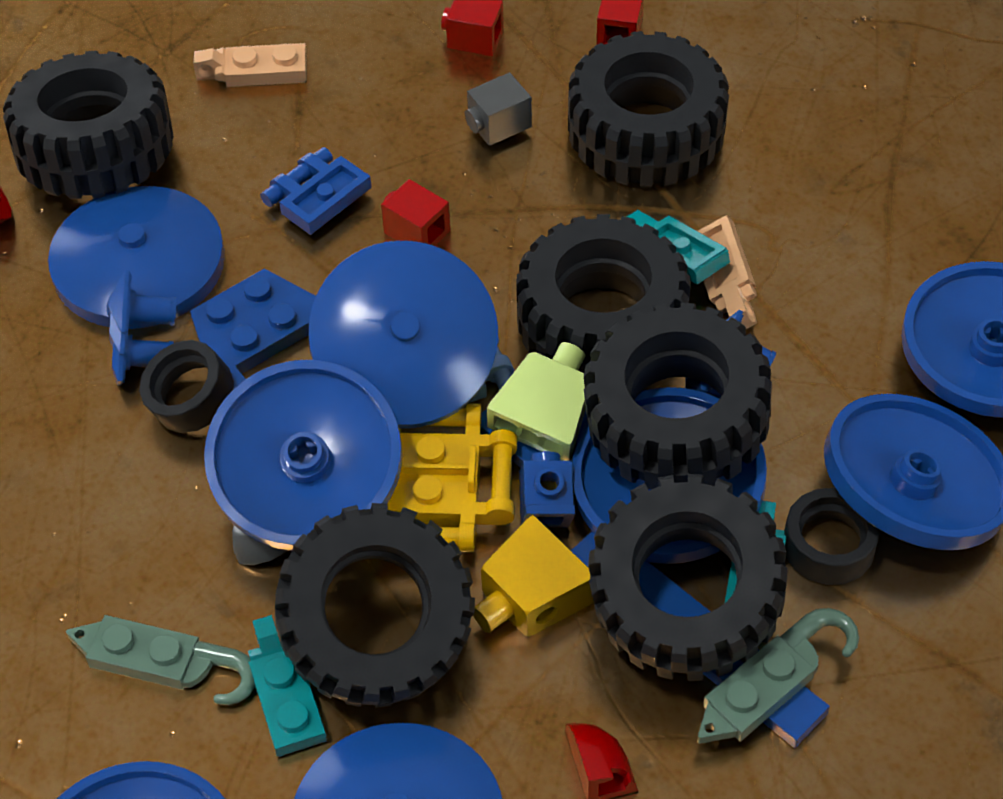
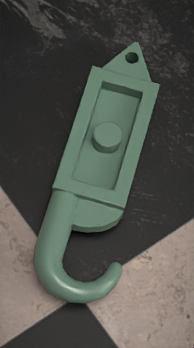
(159, 655)
(770, 677)

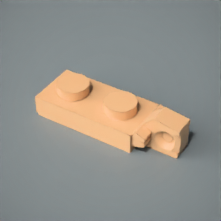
(253, 64)
(733, 284)

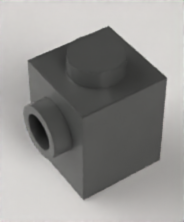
(499, 109)

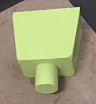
(543, 401)

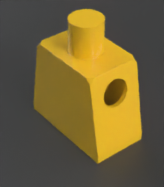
(532, 582)

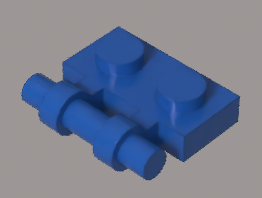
(323, 195)

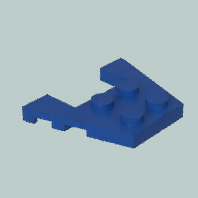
(253, 321)

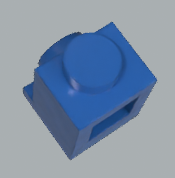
(550, 507)

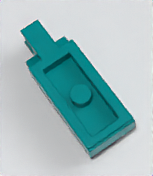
(699, 252)
(283, 694)

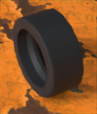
(167, 368)
(818, 565)

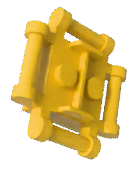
(443, 477)

